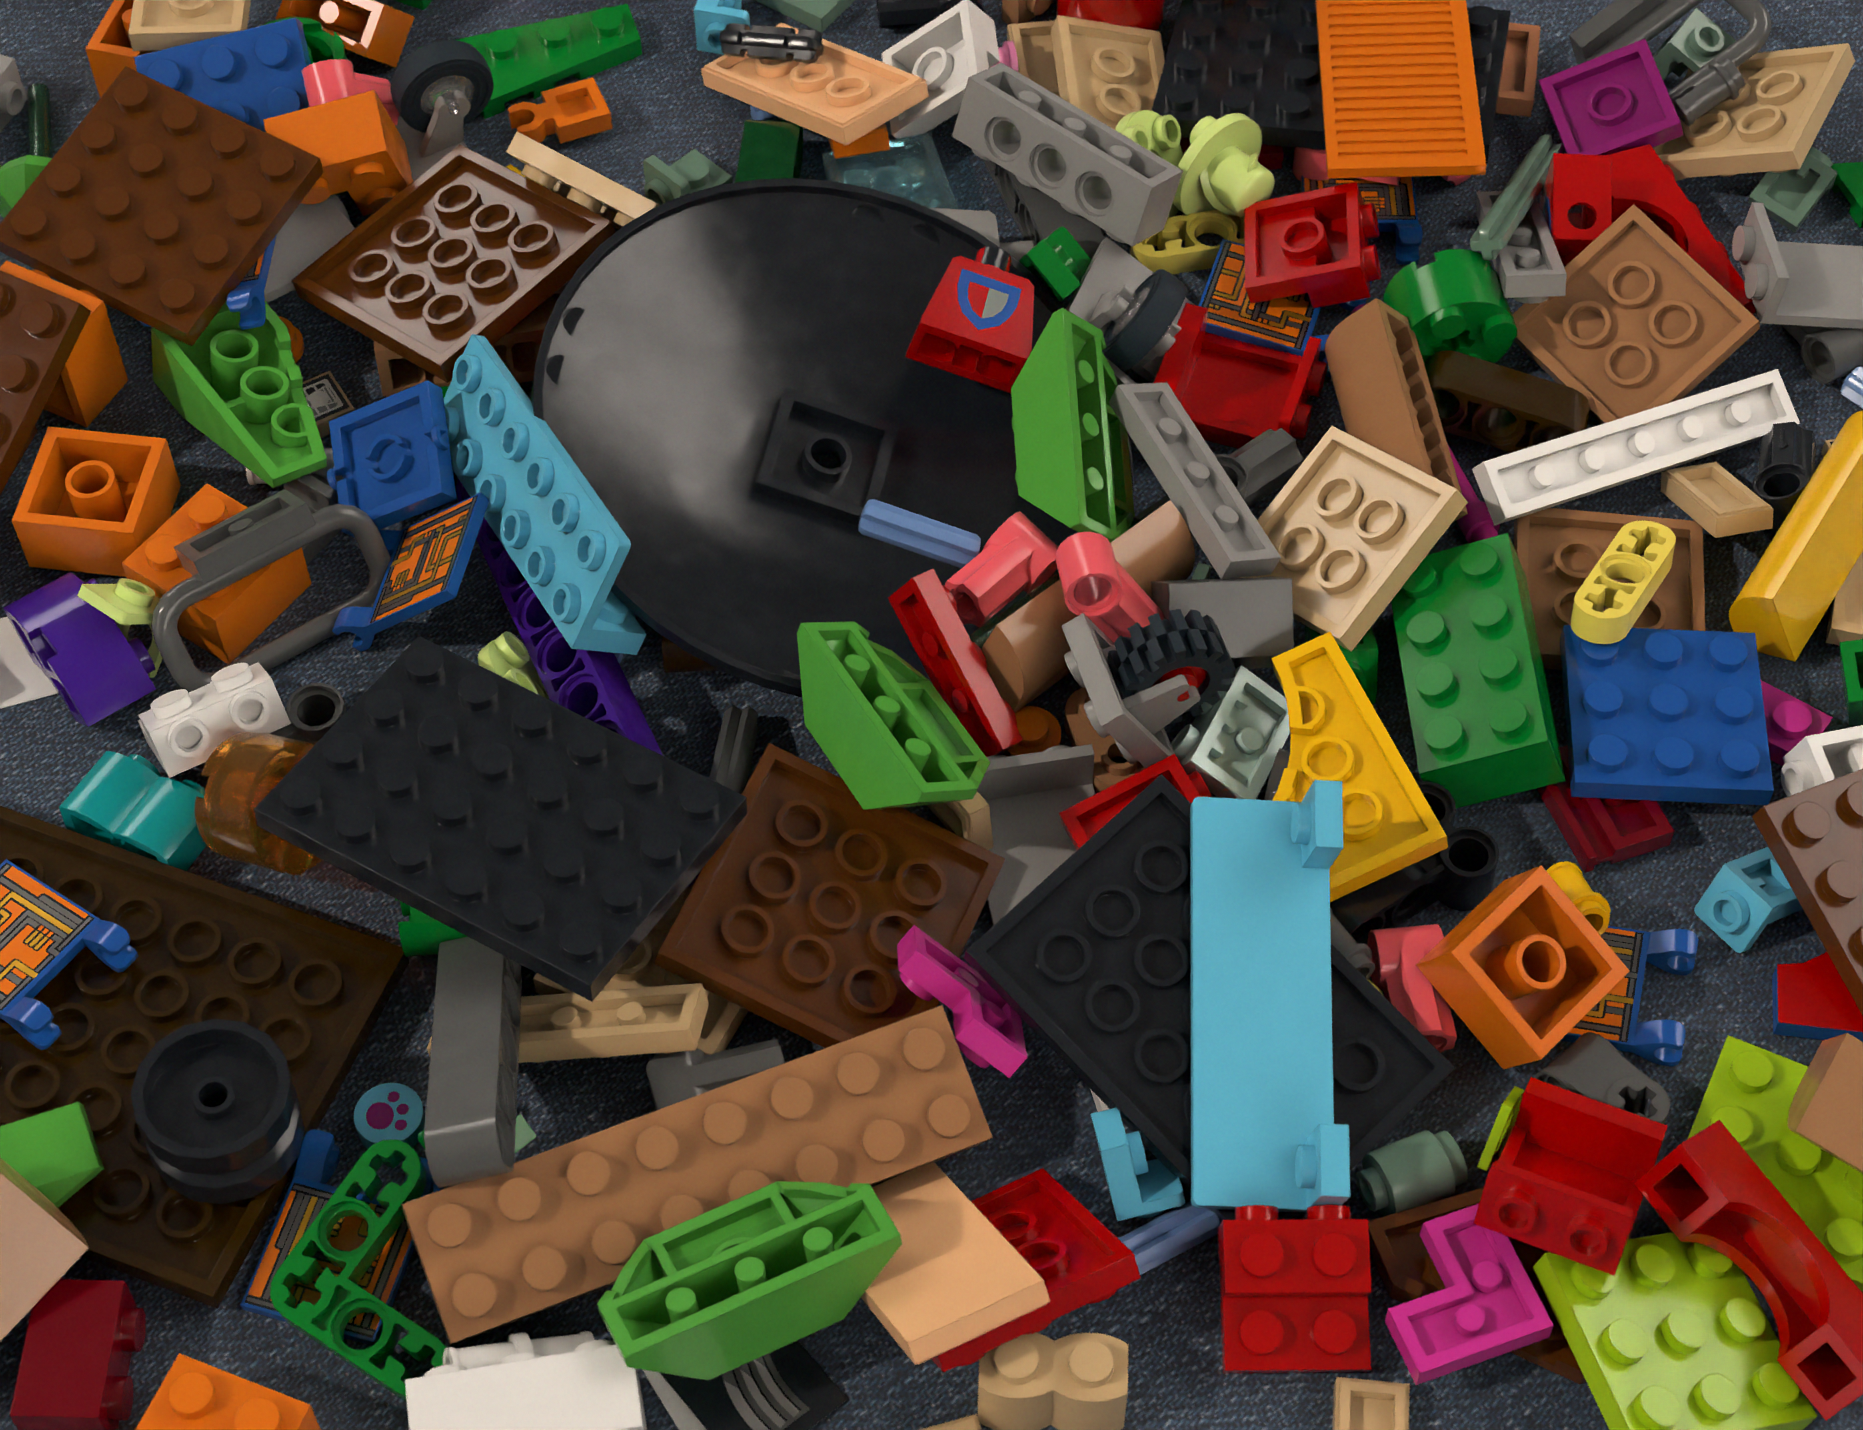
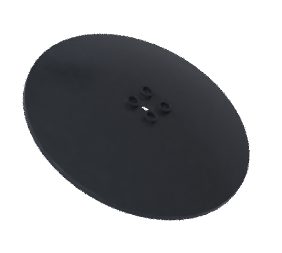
(728, 349)

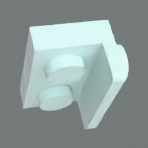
(1236, 737)

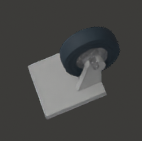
(436, 96)
(1131, 308)

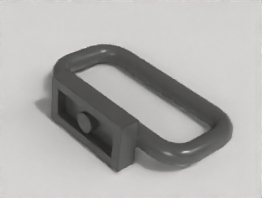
(1635, 20)
(245, 546)

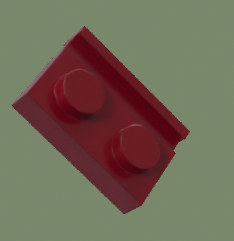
(1604, 827)

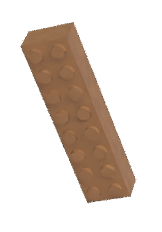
(583, 1208)

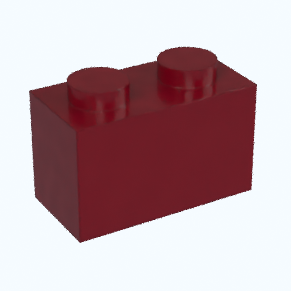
(79, 1358)

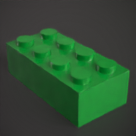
(1476, 674)

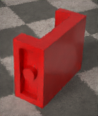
(1238, 386)
(1570, 1176)

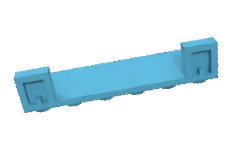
(538, 503)
(1264, 1003)

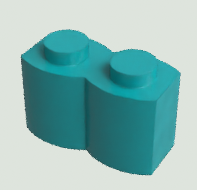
(136, 810)

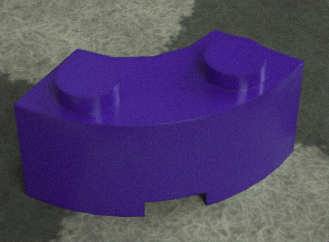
(81, 650)

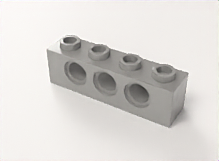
(1066, 154)

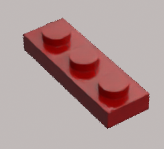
(955, 662)

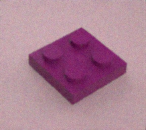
(1612, 103)

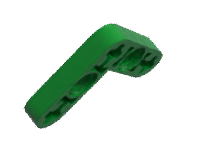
(341, 1295)

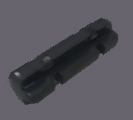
(771, 43)

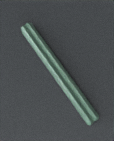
(1515, 199)

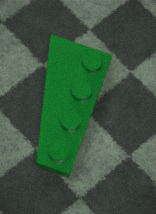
(544, 52)

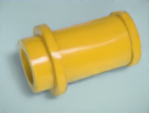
(1589, 903)

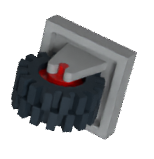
(1148, 678)

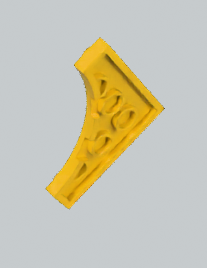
(1344, 740)

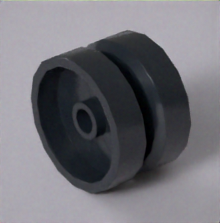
(218, 1111)

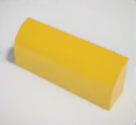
(1808, 553)

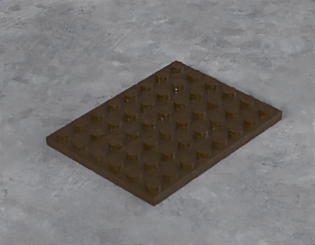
(199, 959)

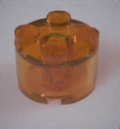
(239, 778)

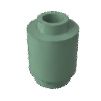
(1411, 1172)

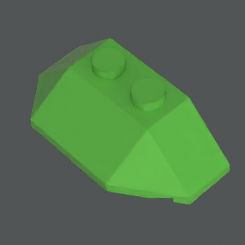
(1067, 434)
(883, 722)
(748, 1277)

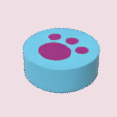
(389, 1114)

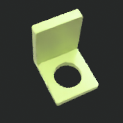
(127, 604)

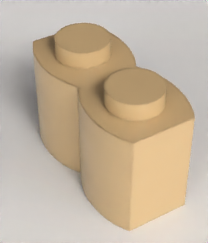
(1057, 1383)

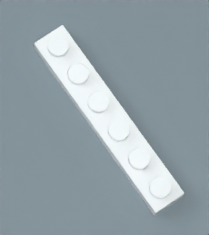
(1633, 447)

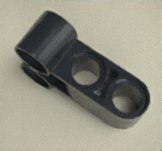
(1435, 878)

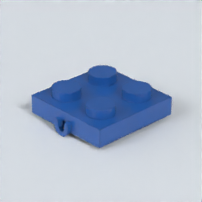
(394, 456)

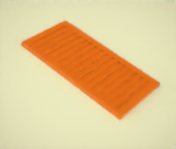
(1398, 89)

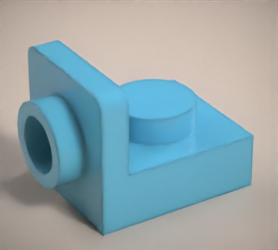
(712, 18)
(1746, 899)
(1135, 1185)

